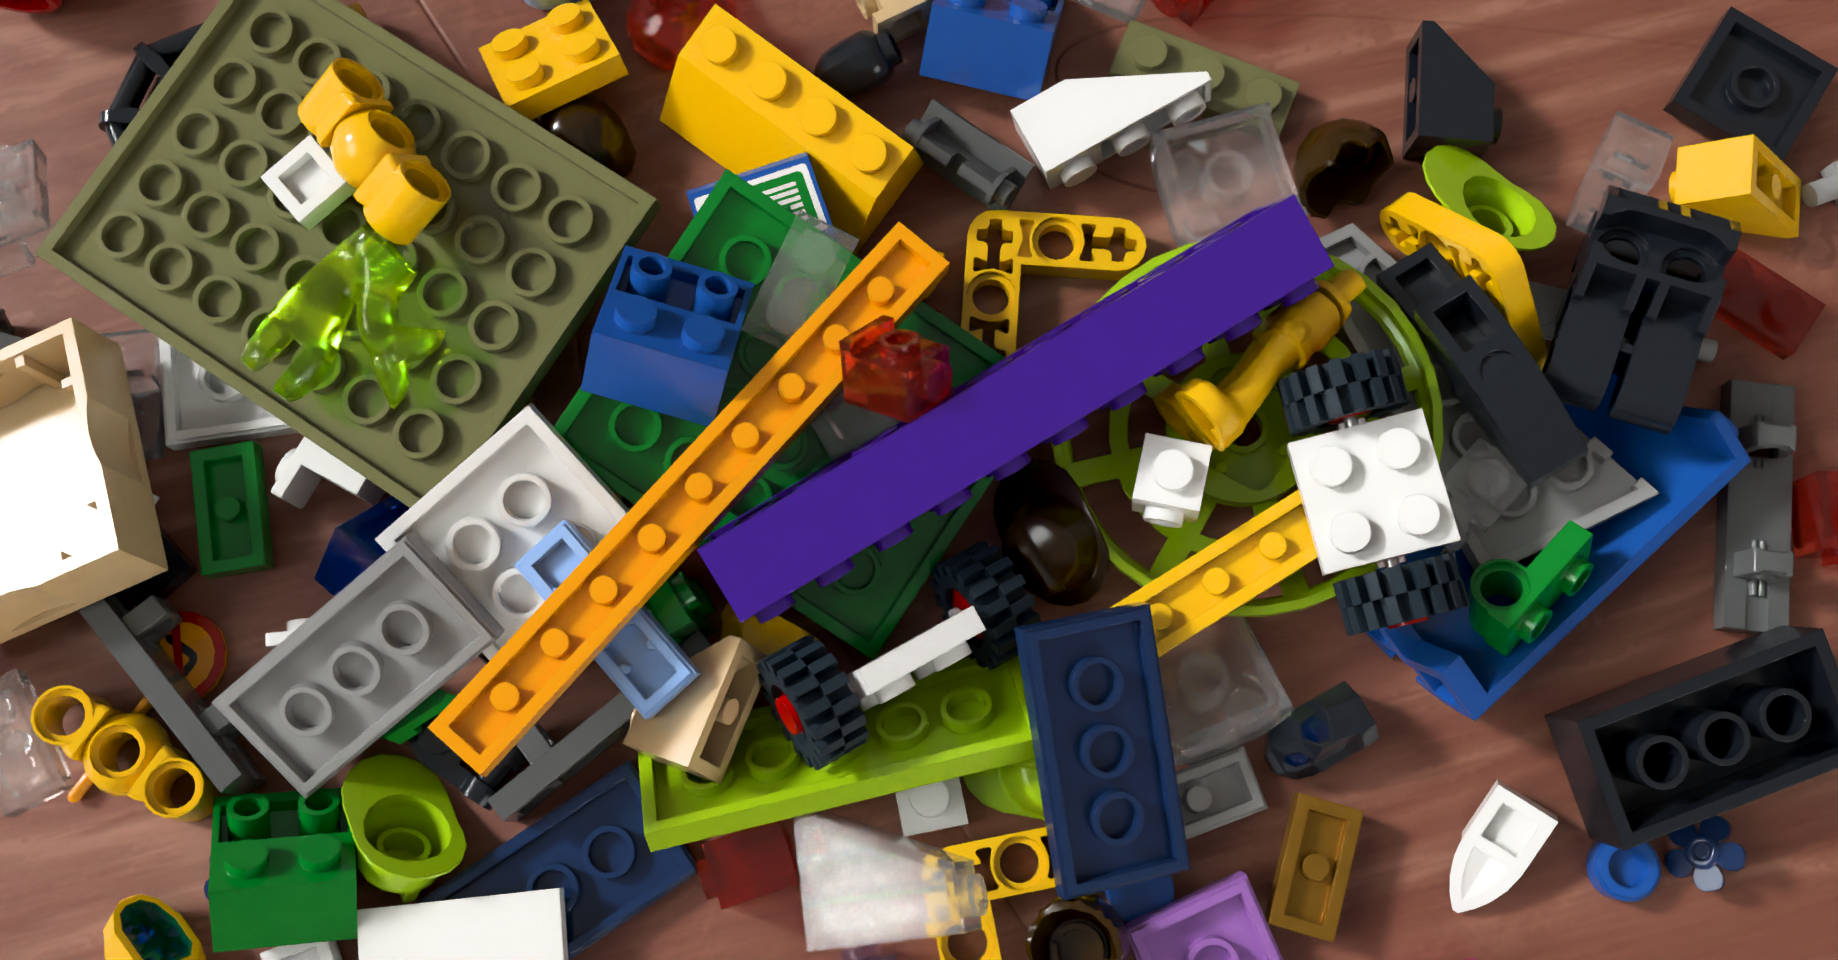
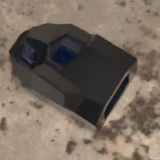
(1320, 733)

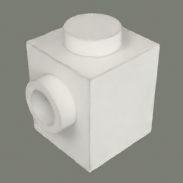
(1170, 480)

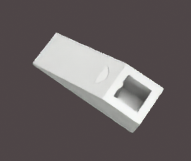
(1094, 118)

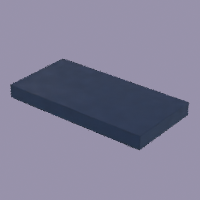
(1102, 749)
(590, 849)

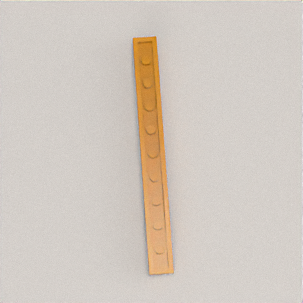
(681, 508)

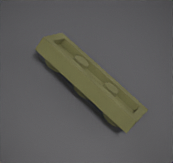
(1233, 84)

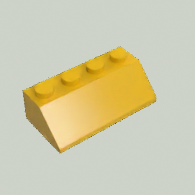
(758, 106)

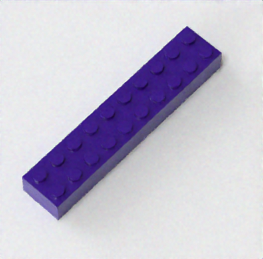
(1015, 405)

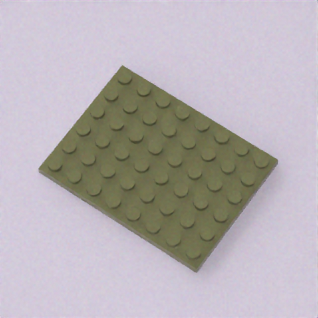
(204, 249)

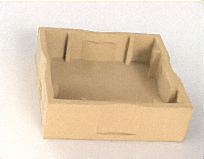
(71, 479)

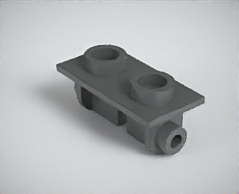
(968, 156)

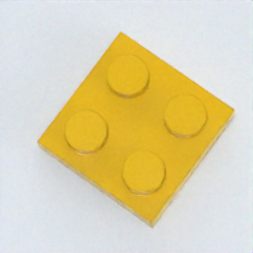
(553, 60)

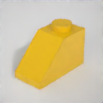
(1740, 183)

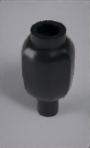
(859, 63)

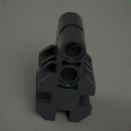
(1642, 276)

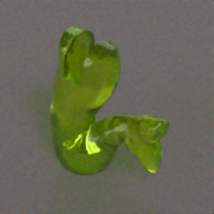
(318, 309)

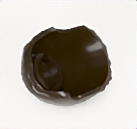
(594, 130)
(1339, 164)
(1077, 931)

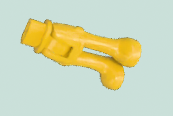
(1280, 343)

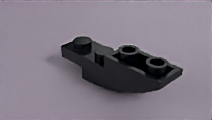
(1486, 363)

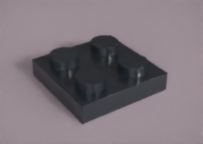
(1750, 84)

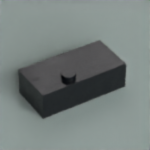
(1701, 736)

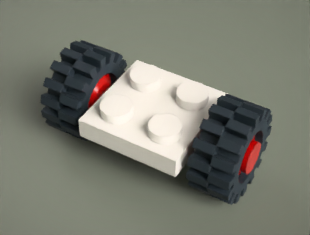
(1372, 491)
(820, 704)

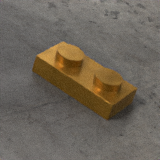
(1313, 867)

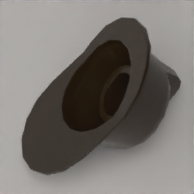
(1050, 534)

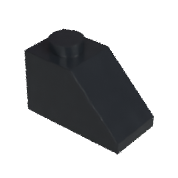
(1446, 97)

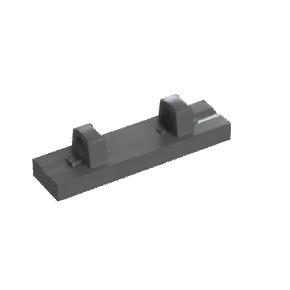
(1756, 512)
(203, 730)
(558, 763)

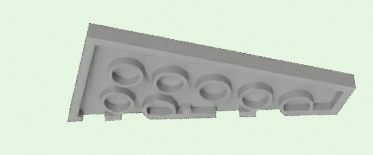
(1583, 492)

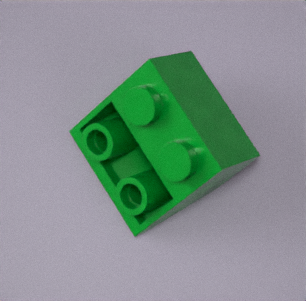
(281, 870)

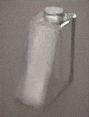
(880, 886)

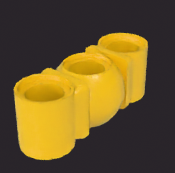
(374, 151)
(98, 744)

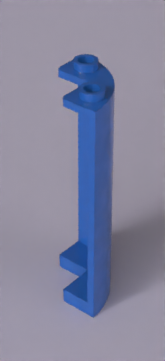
(1685, 470)

